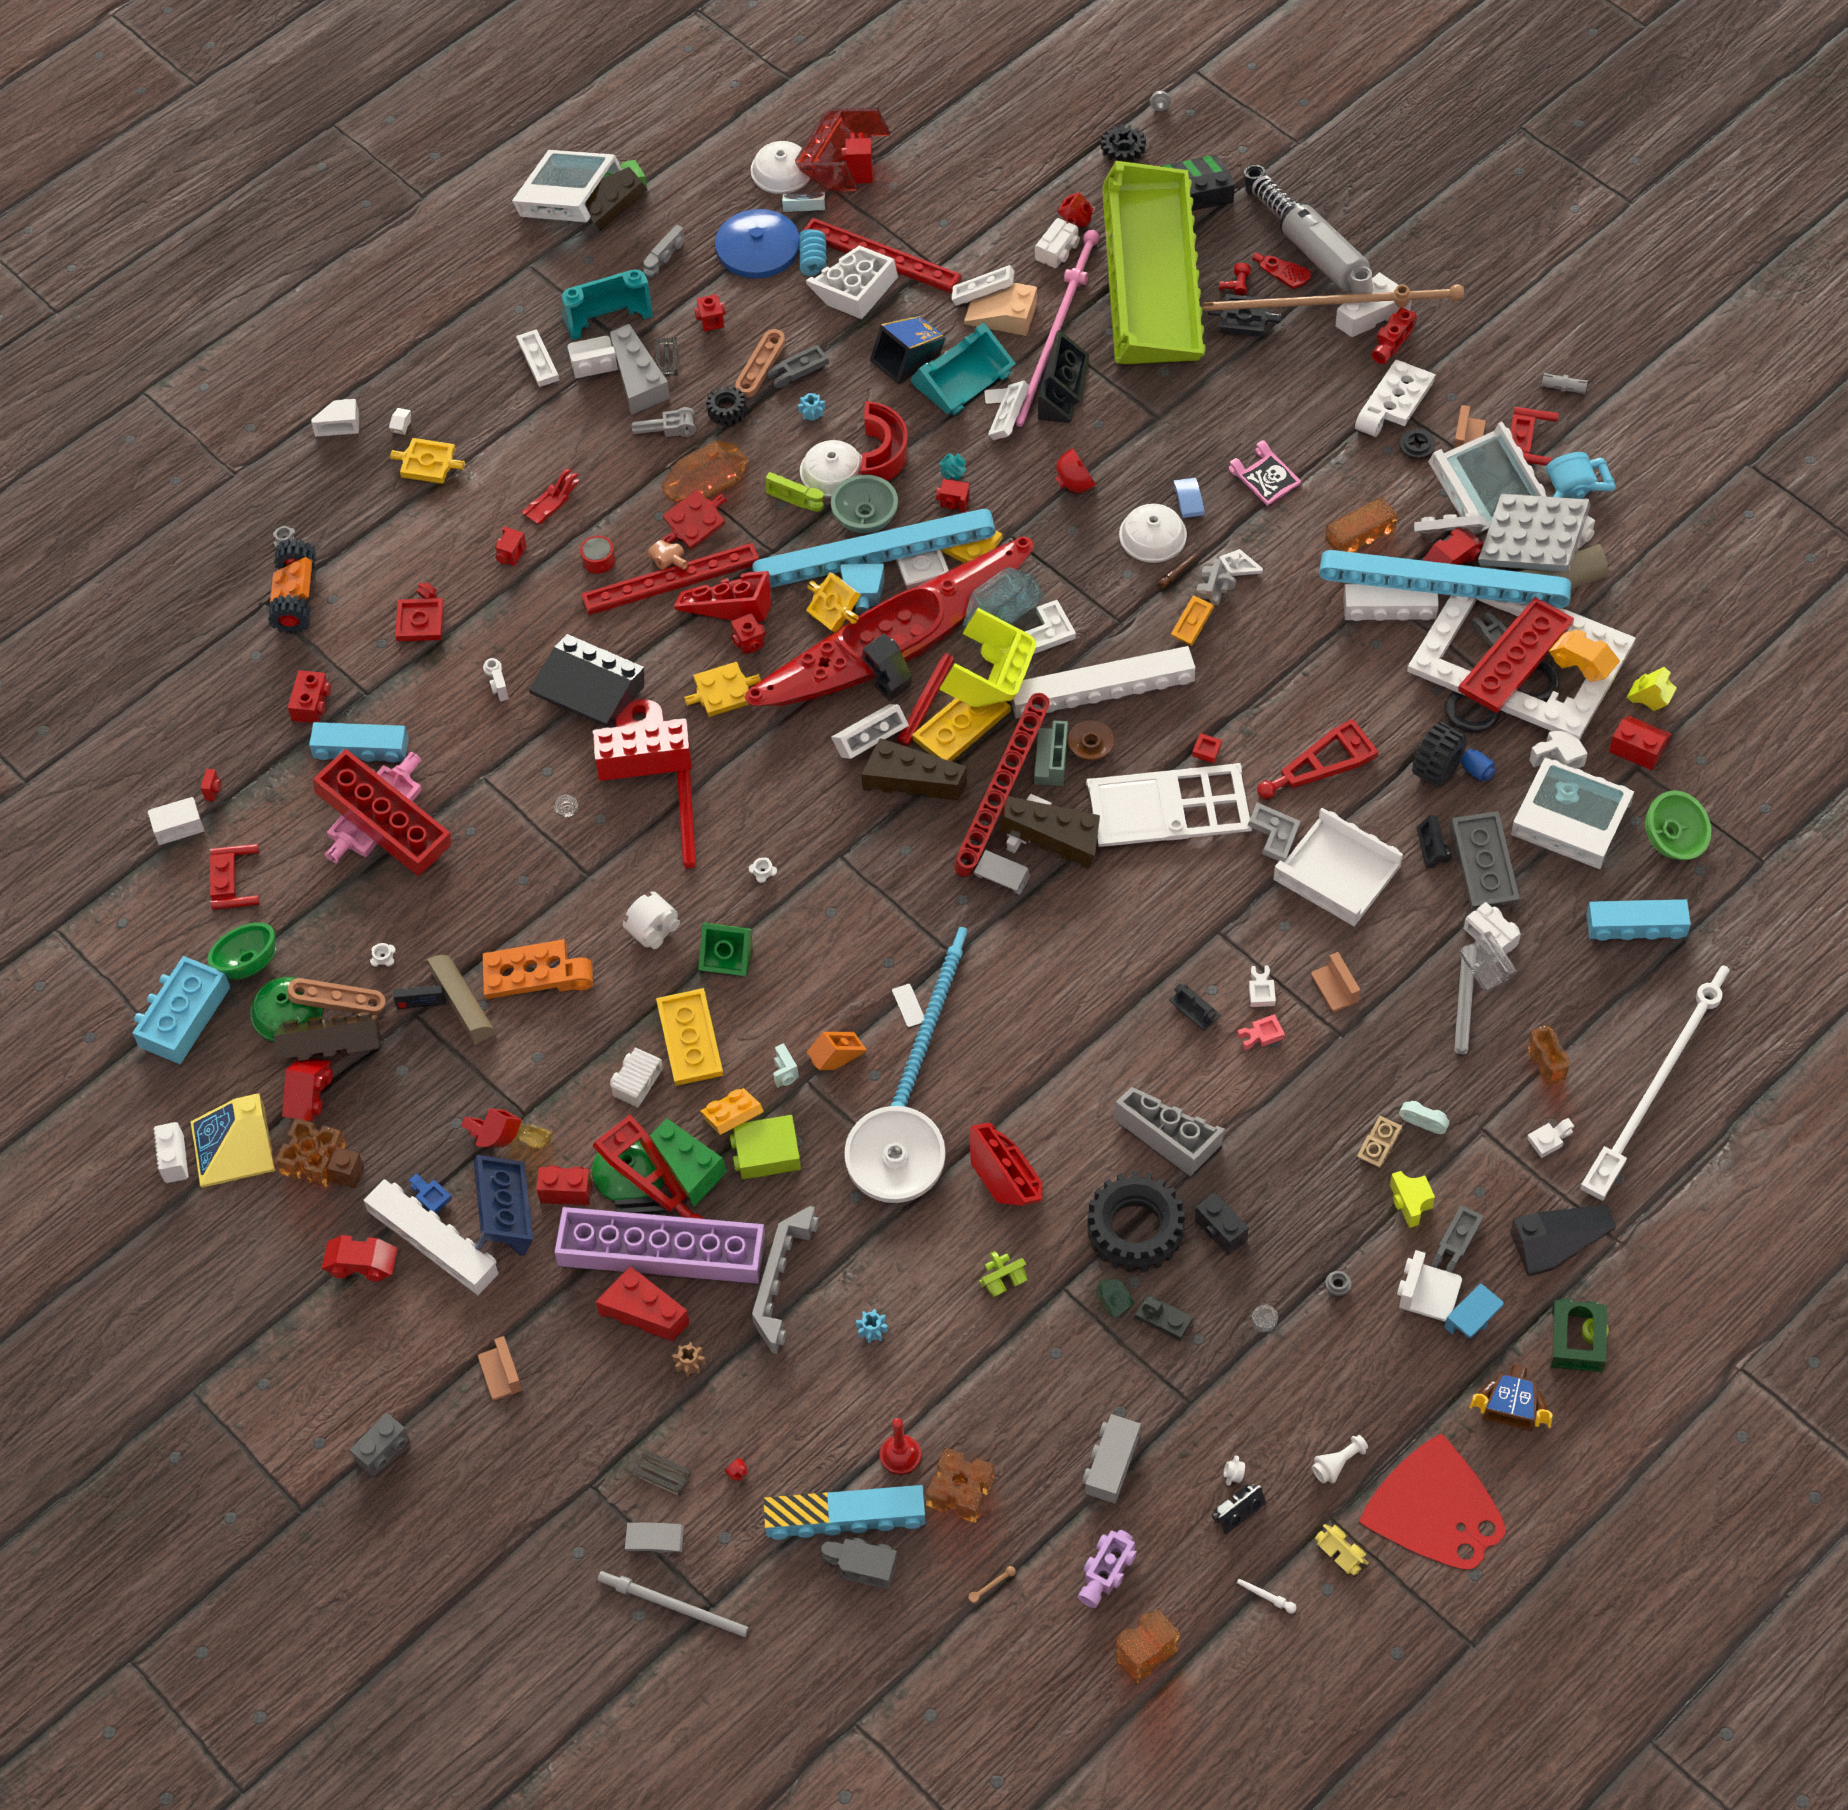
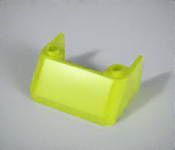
(1005, 648)

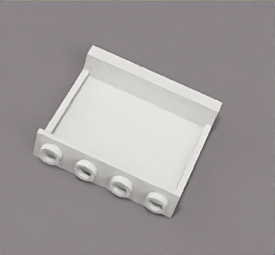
(1339, 867)

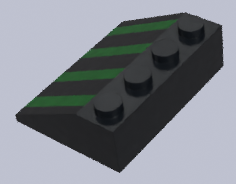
(1210, 181)

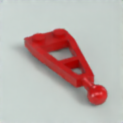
(1351, 739)
(623, 1137)

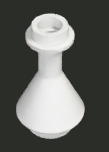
(1329, 1466)

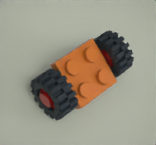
(291, 586)

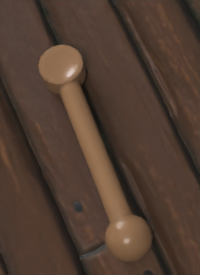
(974, 1596)

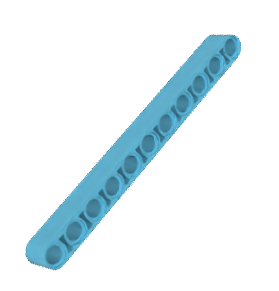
(878, 547)
(1444, 578)

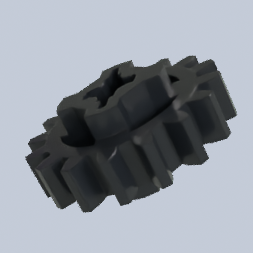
(1123, 143)

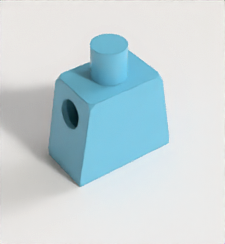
(867, 581)

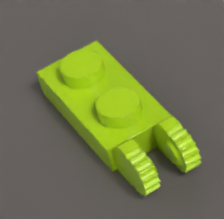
(794, 492)

